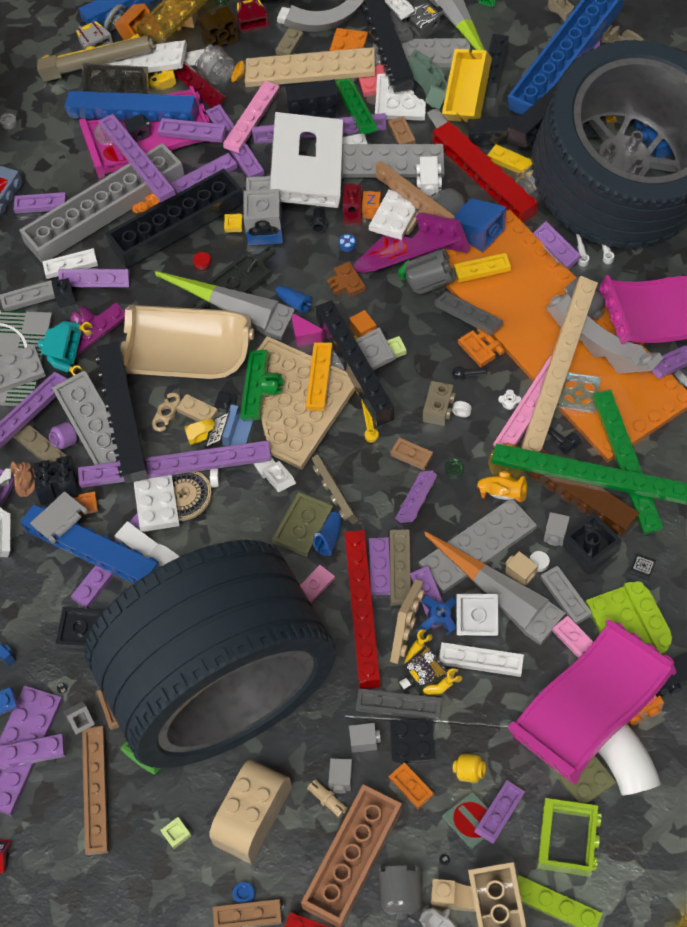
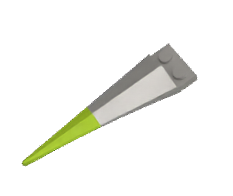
(458, 14)
(265, 314)

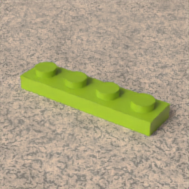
(557, 905)

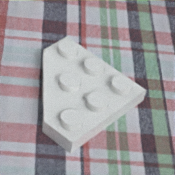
(398, 103)

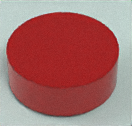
(201, 260)

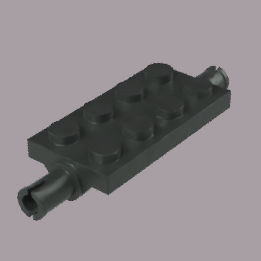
(241, 275)

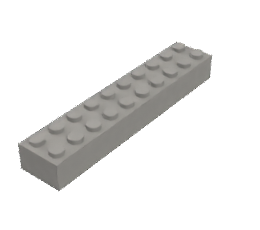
(95, 206)

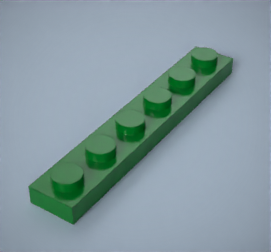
(356, 106)

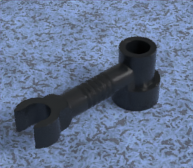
(568, 442)

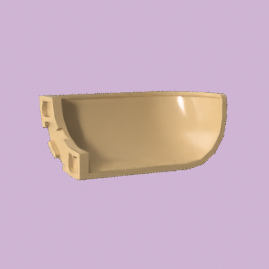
(184, 341)

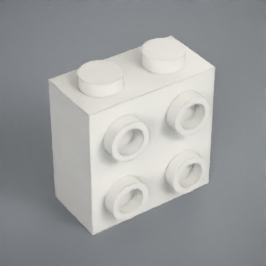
(429, 180)

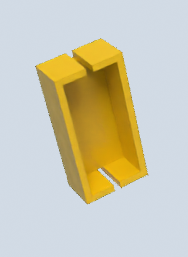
(466, 85)

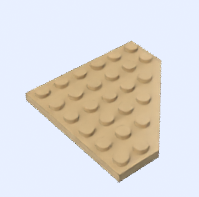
(286, 423)

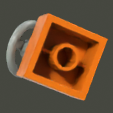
(126, 21)

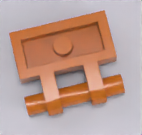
(150, 201)
(478, 350)

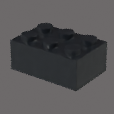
(313, 99)

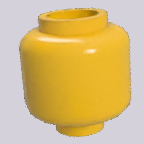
(469, 768)

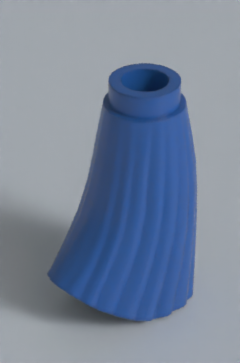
(294, 298)
(328, 535)

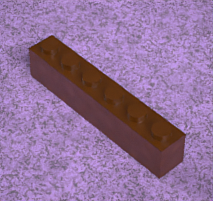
(591, 500)

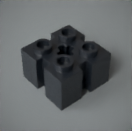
(55, 478)

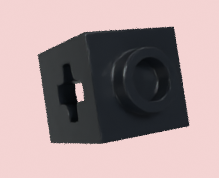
(138, 127)
(63, 292)

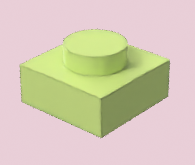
(397, 347)
(175, 833)

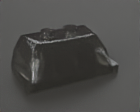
(115, 78)

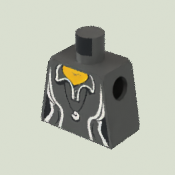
(424, 20)

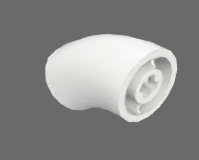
(629, 762)

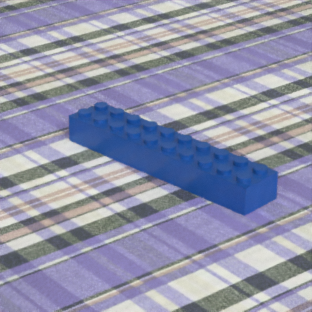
(573, 38)

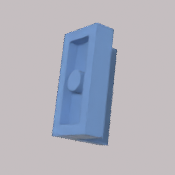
(236, 430)

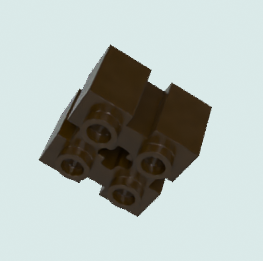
(219, 28)

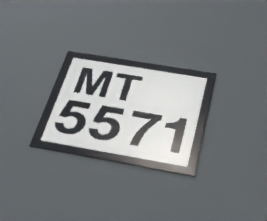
(216, 435)

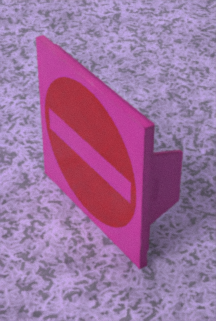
(112, 156)

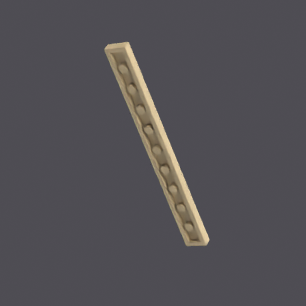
(559, 364)

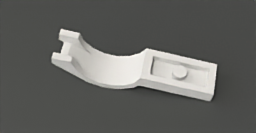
(276, 474)
(4, 519)
(137, 540)

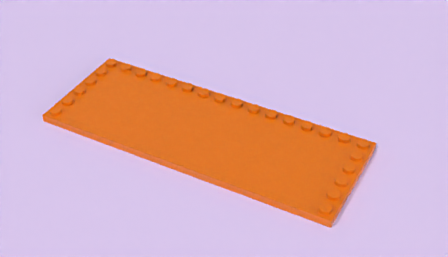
(532, 333)

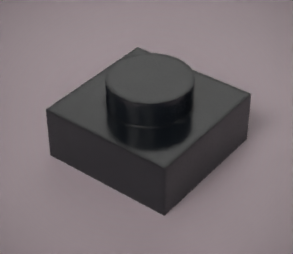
(224, 401)

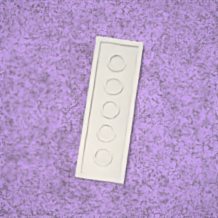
(164, 57)

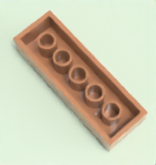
(352, 856)

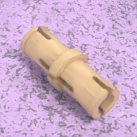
(327, 798)

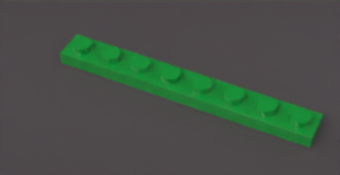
(625, 458)

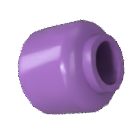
(63, 435)

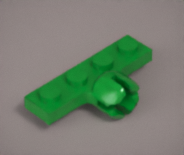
(258, 385)

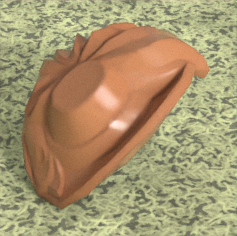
(23, 478)

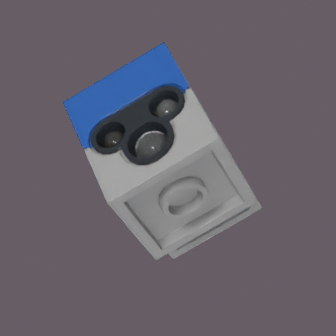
(262, 212)

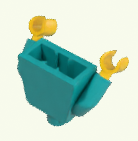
(62, 343)

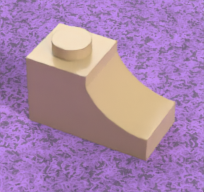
(451, 895)

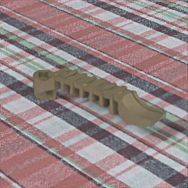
(565, 8)

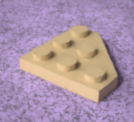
(406, 621)

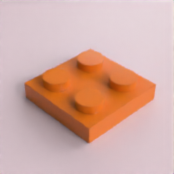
(348, 39)

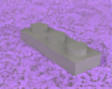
(27, 296)
(566, 595)

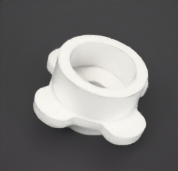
(509, 404)

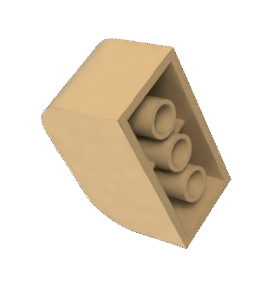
(249, 810)
(497, 896)

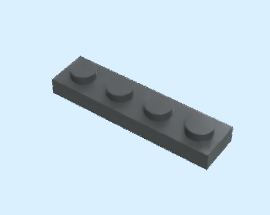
(469, 313)
(398, 704)

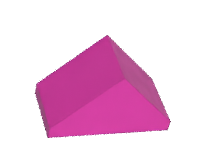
(306, 332)

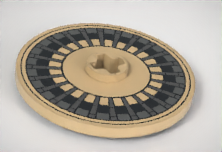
(198, 494)

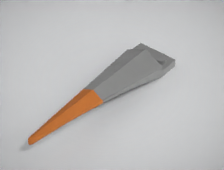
(526, 608)

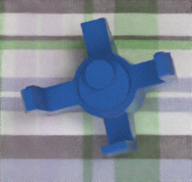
(438, 614)

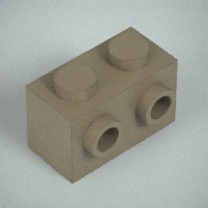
(438, 403)

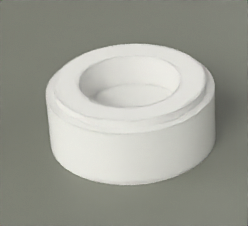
(461, 409)
(214, 477)
(541, 559)

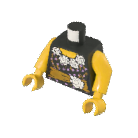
(425, 670)

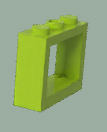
(571, 808)

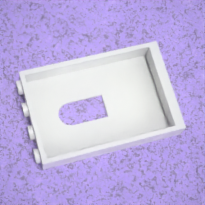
(301, 177)

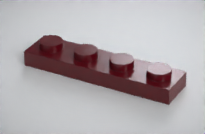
(206, 90)

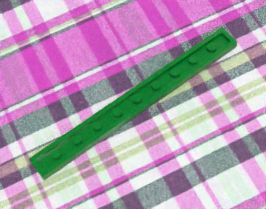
(590, 473)

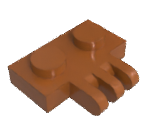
(346, 280)

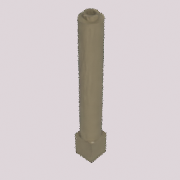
(53, 66)

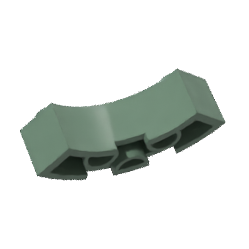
(429, 77)

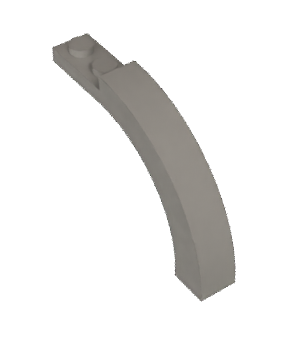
(321, 20)

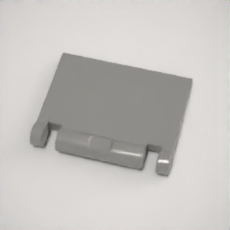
(58, 517)

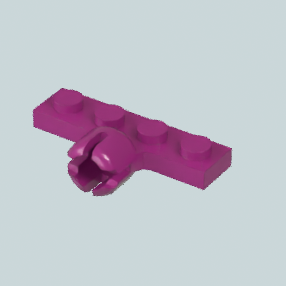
(101, 324)

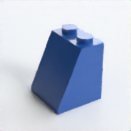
(481, 222)

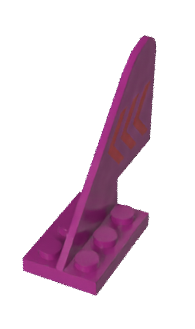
(433, 234)

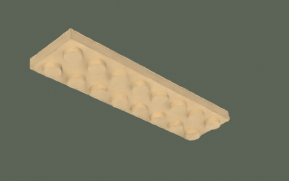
(310, 67)

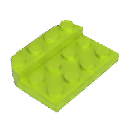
(636, 611)

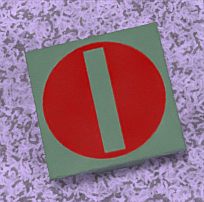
(466, 817)

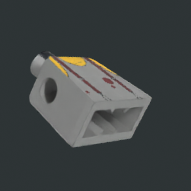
(93, 35)

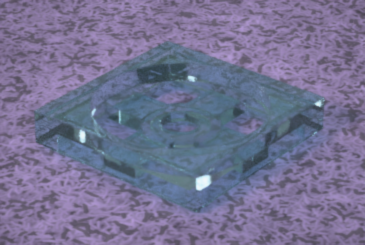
(576, 405)

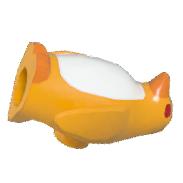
(504, 487)

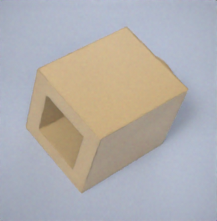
(521, 568)

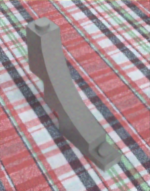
(601, 343)

